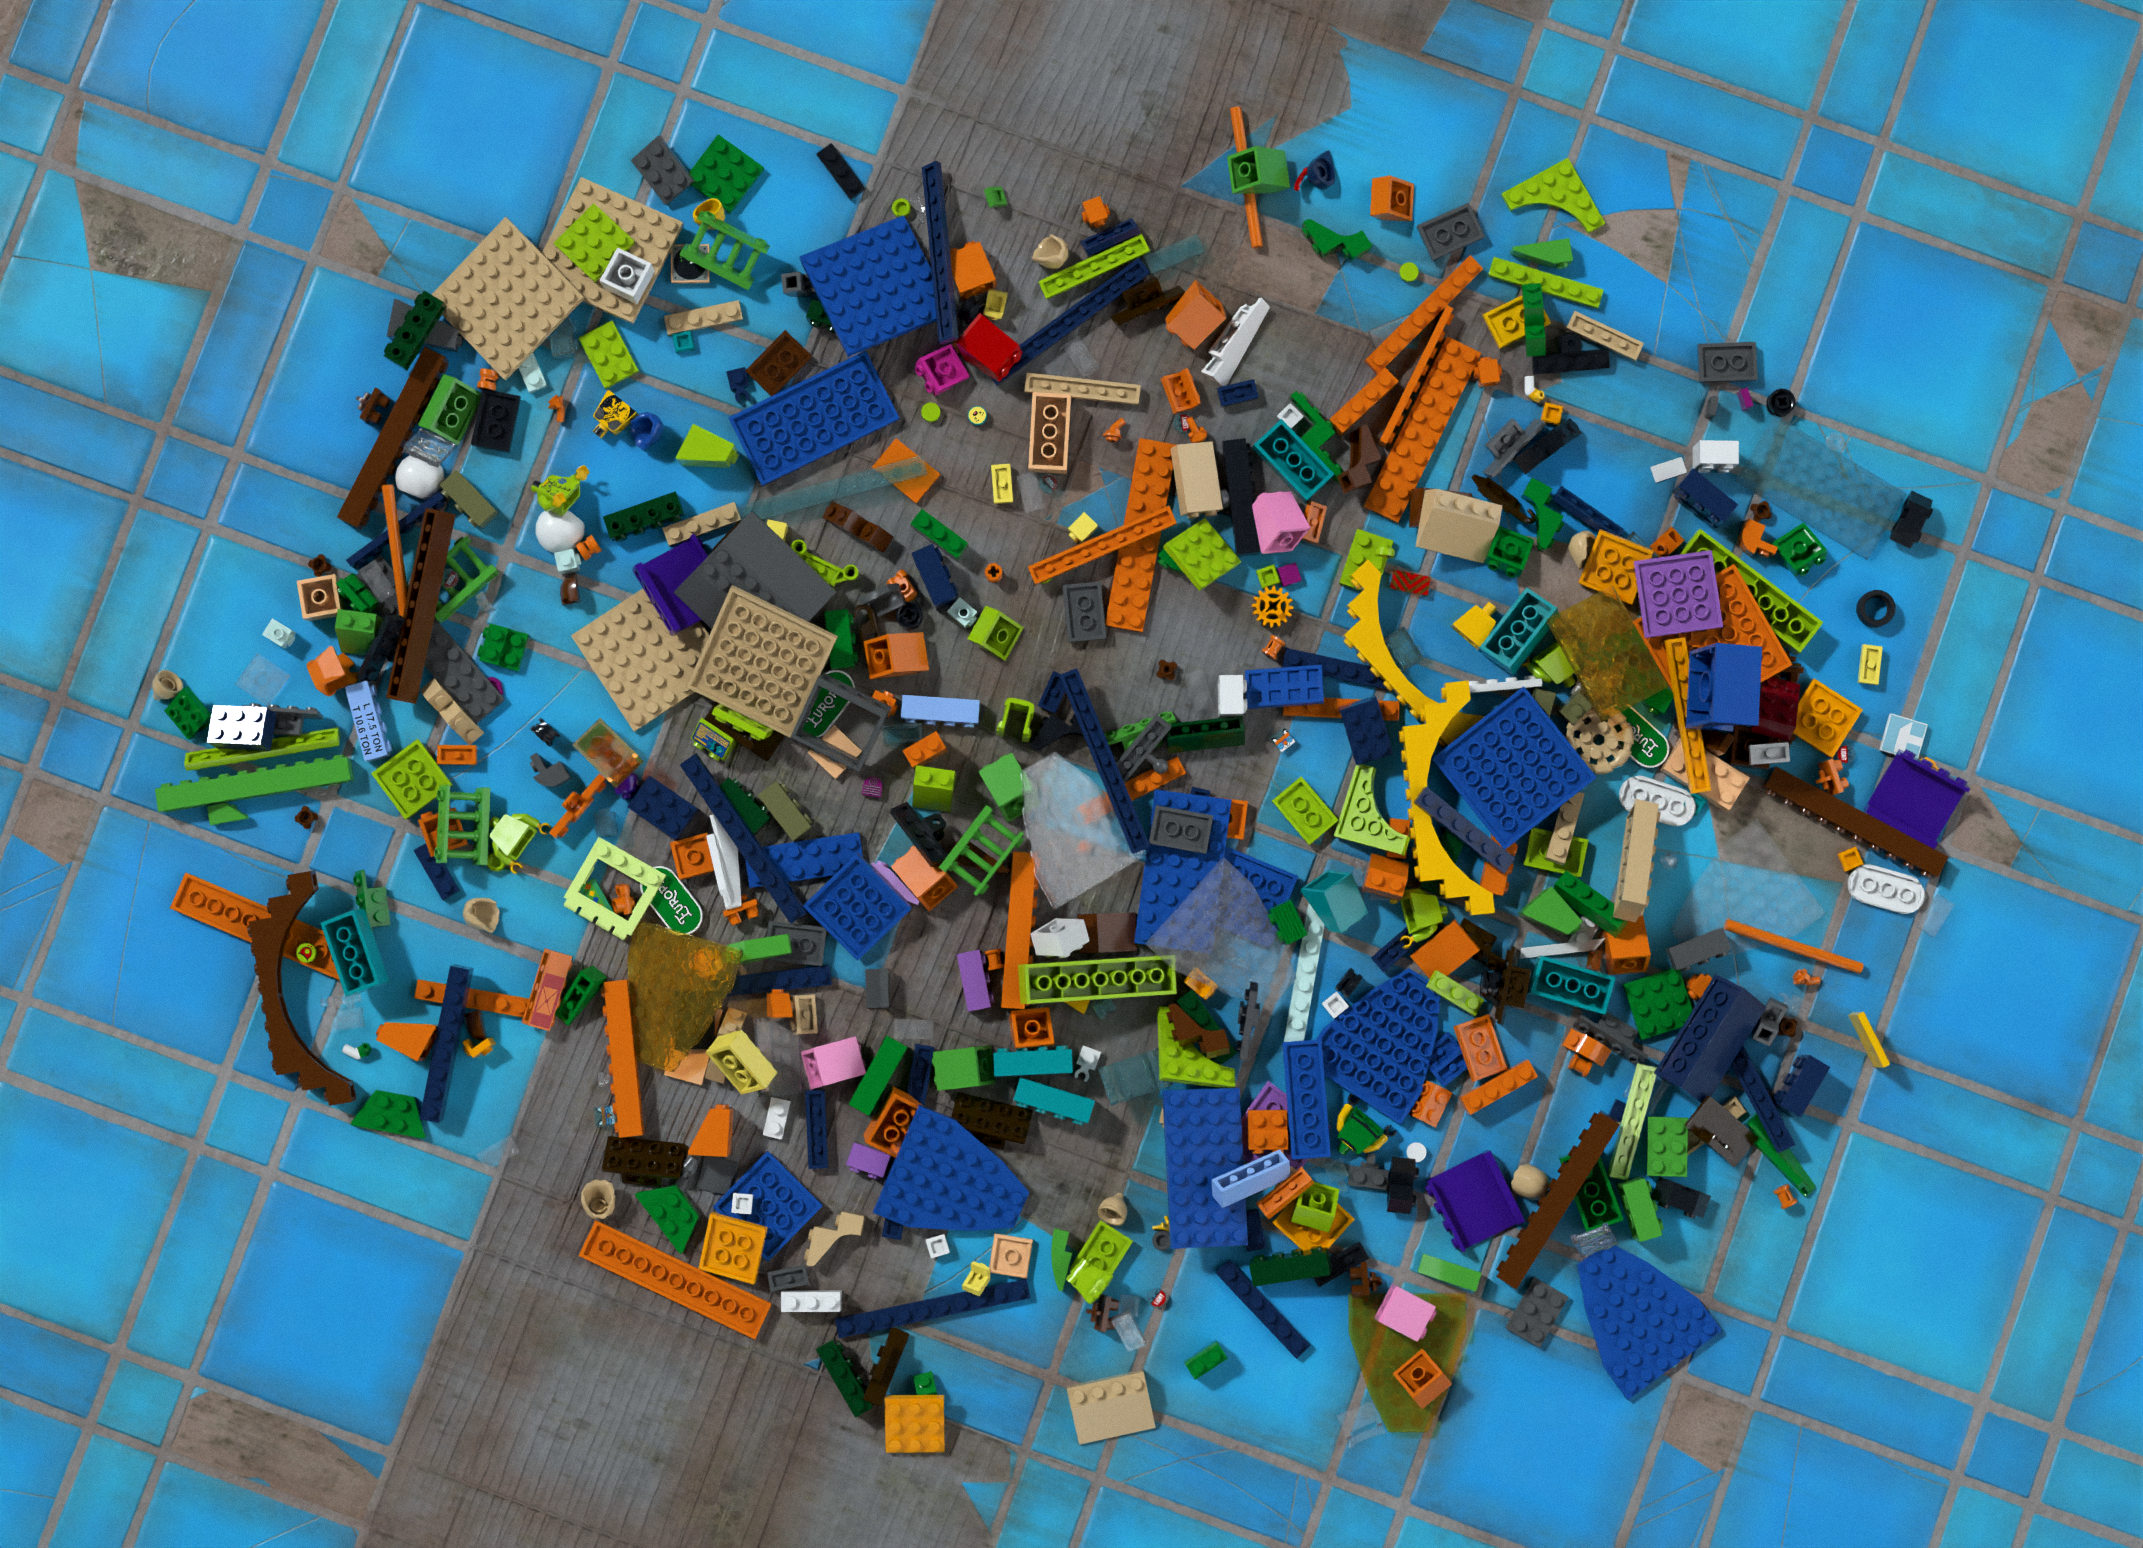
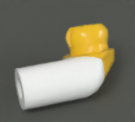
(1533, 393)

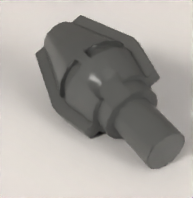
(688, 1169)

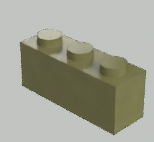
(468, 500)
(785, 810)

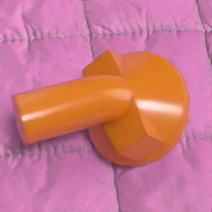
(557, 403)
(1113, 433)
(1197, 434)
(1802, 977)

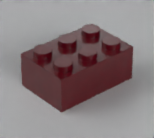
(1777, 708)

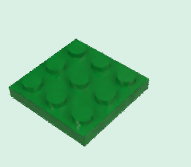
(725, 173)
(1658, 1003)

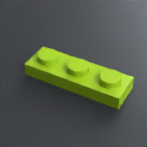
(1454, 993)

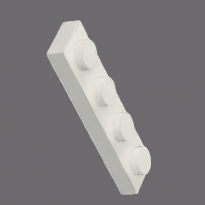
(1510, 684)

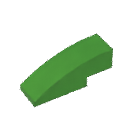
(1060, 1257)
(1449, 1272)

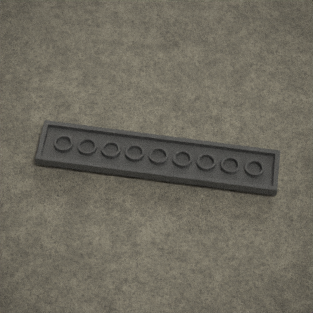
(448, 662)

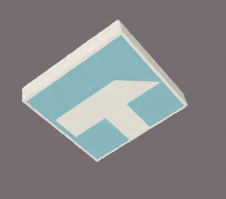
(1902, 734)

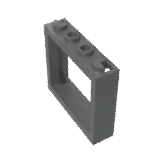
(852, 695)

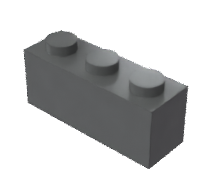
(1698, 950)

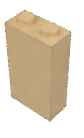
(1196, 479)

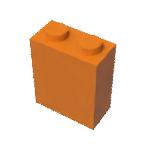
(925, 750)

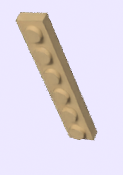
(1083, 388)

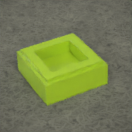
(1268, 576)

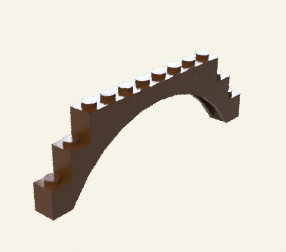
(286, 1045)

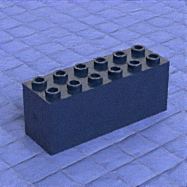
(1710, 1039)

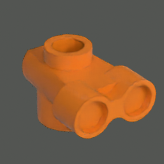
(908, 591)
(624, 902)

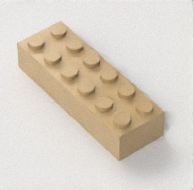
(1636, 861)

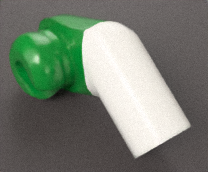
(358, 1052)

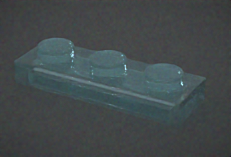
(1174, 254)

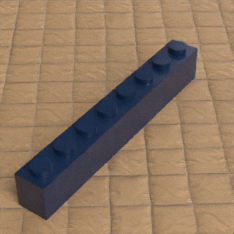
(446, 1043)

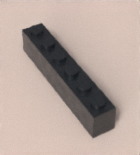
(1241, 496)

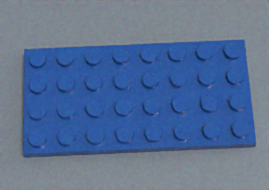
(814, 418)
(1173, 872)
(1200, 1145)

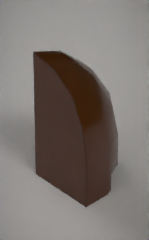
(569, 590)
(475, 1025)

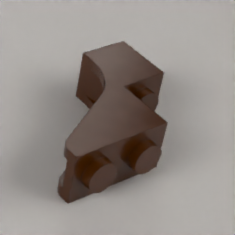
(1362, 454)
(857, 526)
(1188, 1032)

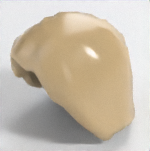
(1051, 252)
(1580, 547)
(481, 914)
(1530, 1182)
(598, 1199)

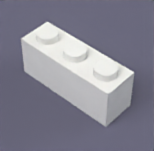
(811, 1300)

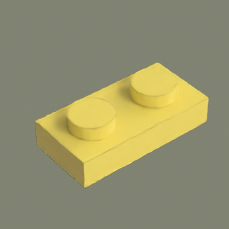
(1002, 483)
(1870, 664)

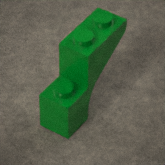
(1327, 241)
(1533, 319)
(1546, 519)

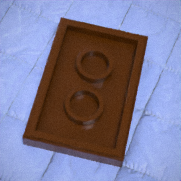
(778, 363)

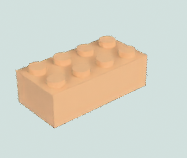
(1049, 433)
(1724, 779)

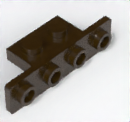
(1145, 298)
(1485, 942)
(885, 1368)

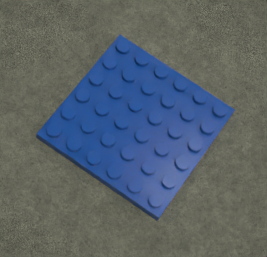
(873, 285)
(1514, 768)

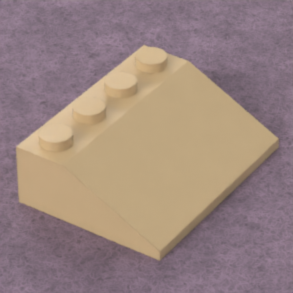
(1457, 525)
(1111, 1406)

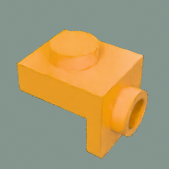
(1200, 988)
(483, 1048)

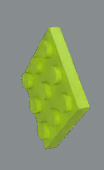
(592, 242)
(1202, 554)
(411, 779)

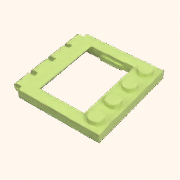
(626, 864)

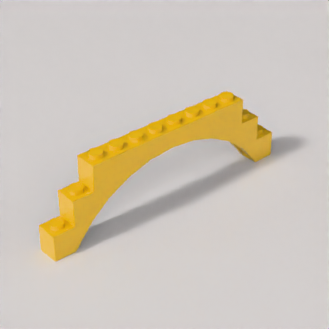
(1369, 643)
(1431, 858)

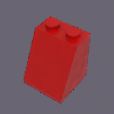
(988, 348)

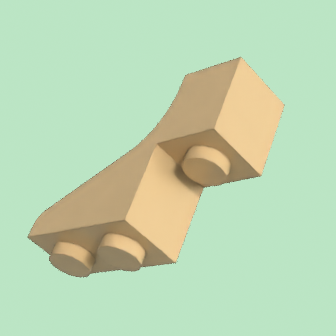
(451, 711)
(732, 1022)
(823, 1237)

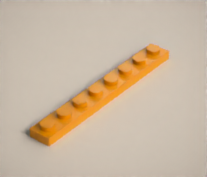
(1691, 738)

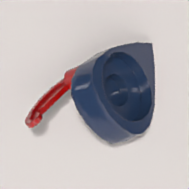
(1319, 172)

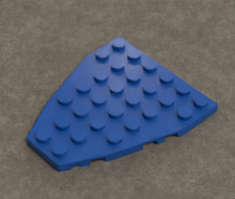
(1384, 1044)
(949, 1180)
(1639, 1318)

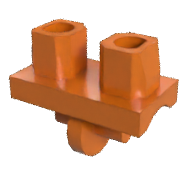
(1830, 778)
(750, 907)

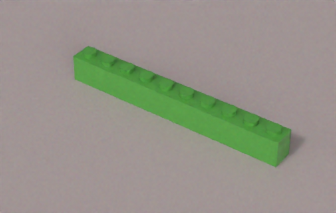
(255, 784)

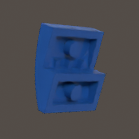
(1446, 1059)

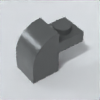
(797, 285)
(549, 777)
(1768, 1024)

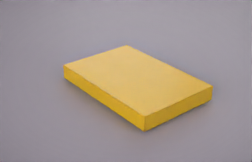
(1507, 322)
(1869, 1039)

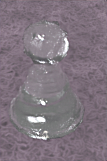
(918, 204)

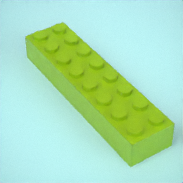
(1787, 618)
(1095, 979)

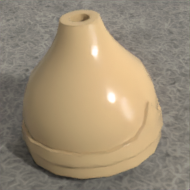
(166, 685)
(1113, 1210)

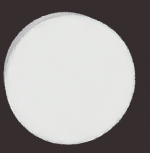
(1416, 1151)

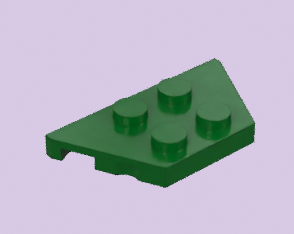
(391, 1114)
(671, 1213)

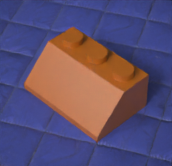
(891, 1121)

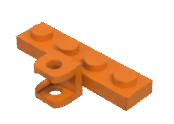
(576, 806)

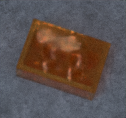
(608, 753)

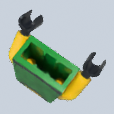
(1359, 1131)

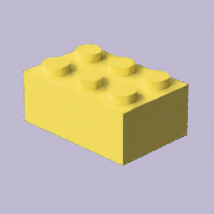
(741, 1062)

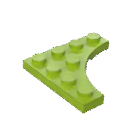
(1558, 188)
(1361, 819)
(1186, 1063)

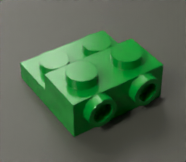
(1800, 550)
(1508, 552)
(503, 647)

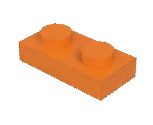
(1315, 517)
(457, 754)

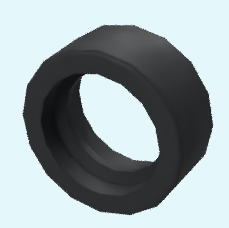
(1860, 608)

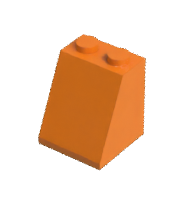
(971, 270)
(1195, 315)
(896, 655)
(1385, 877)
(925, 882)
(1629, 950)
(408, 1038)
(715, 1133)

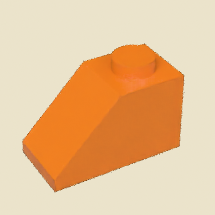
(778, 1004)

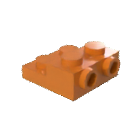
(428, 826)
(1267, 1130)

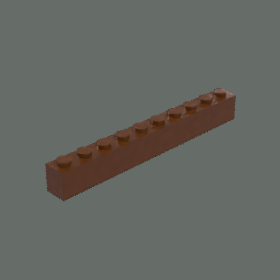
(392, 438)
(420, 605)
(1854, 822)
(1558, 1199)

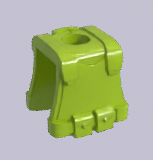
(1018, 705)
(1089, 1280)

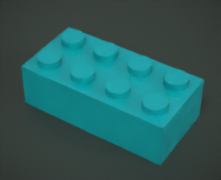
(1293, 461)
(1519, 631)
(354, 952)
(1571, 985)
(1033, 1062)
(1055, 1100)

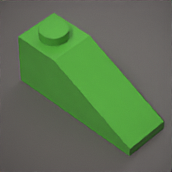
(1549, 253)
(763, 948)

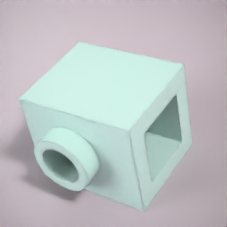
(567, 561)
(963, 613)
(279, 634)

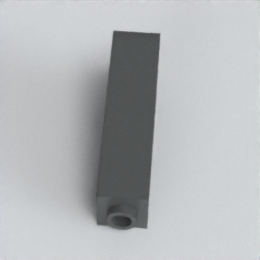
(442, 336)

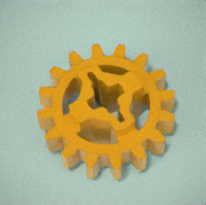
(1266, 600)

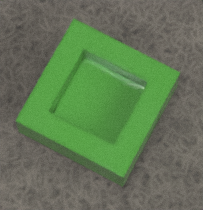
(995, 197)

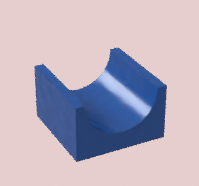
(1723, 687)

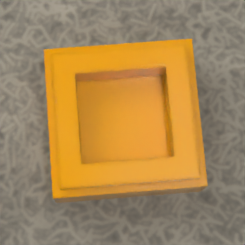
(1552, 413)
(1850, 859)

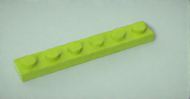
(1094, 266)
(1550, 283)

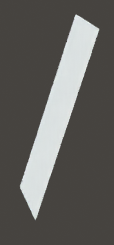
(1561, 948)

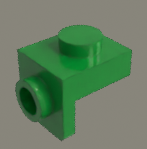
(925, 1384)

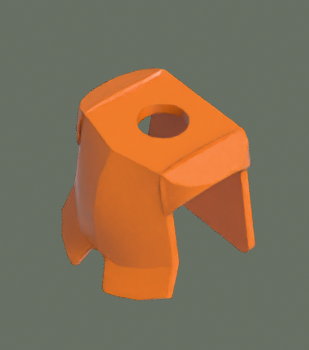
(331, 671)

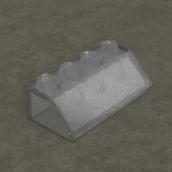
(783, 1052)

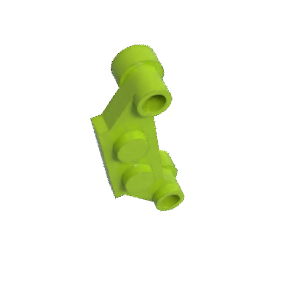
(828, 571)

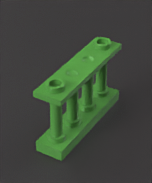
(709, 260)
(472, 585)
(480, 817)
(974, 833)

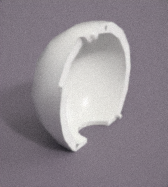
(419, 478)
(559, 532)

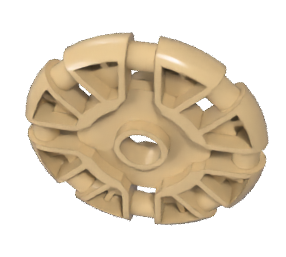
(1610, 744)

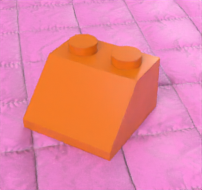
(1391, 199)
(1031, 1028)
(1422, 1378)

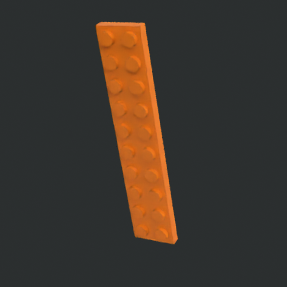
(1422, 430)
(1137, 561)
(233, 912)
(675, 1279)

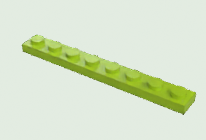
(280, 746)

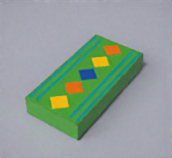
(594, 892)

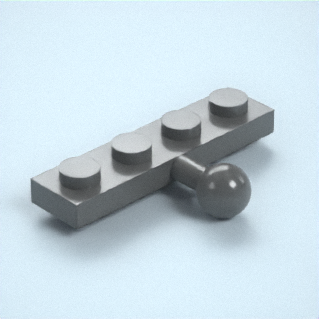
(1141, 749)

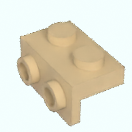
(804, 1014)

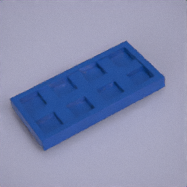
(1284, 686)

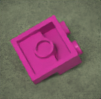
(941, 370)

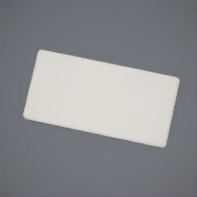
(1668, 469)

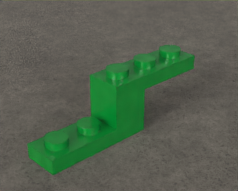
(1318, 434)

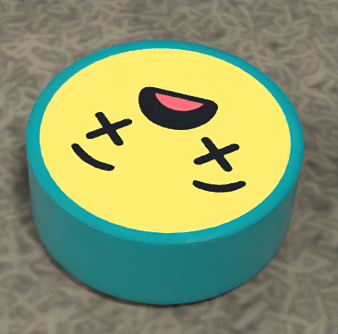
(977, 415)

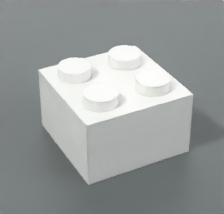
(627, 275)
(1715, 456)
(1231, 696)
(1060, 937)

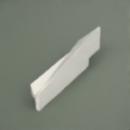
(1234, 342)
(725, 864)

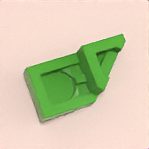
(224, 813)

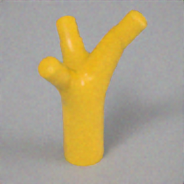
(1163, 1226)

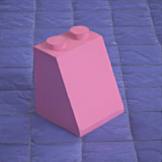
(1278, 522)
(833, 1062)
(1405, 1312)

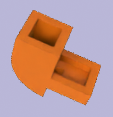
(1750, 540)
(1587, 1047)

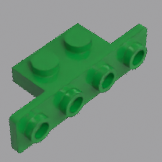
(372, 900)

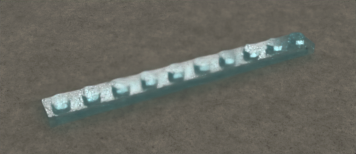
(835, 489)

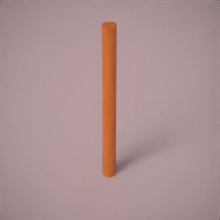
(1249, 199)
(395, 546)
(1793, 946)

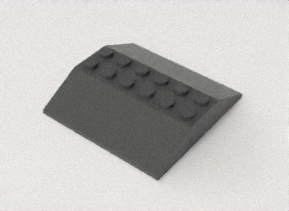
(759, 564)

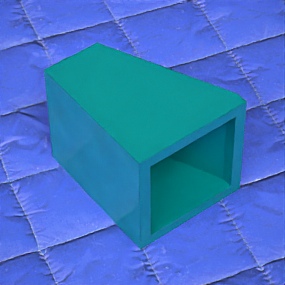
(1335, 900)

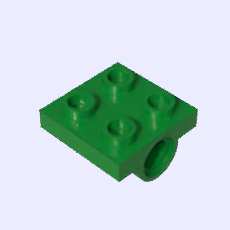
(353, 590)
(188, 713)

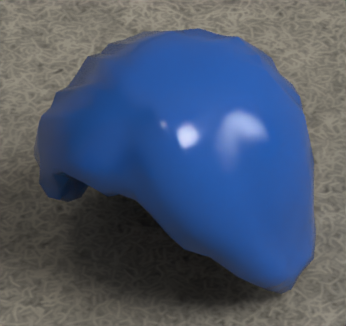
(646, 429)

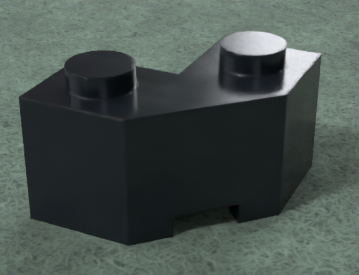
(1912, 519)
(1400, 1192)
(1681, 1197)

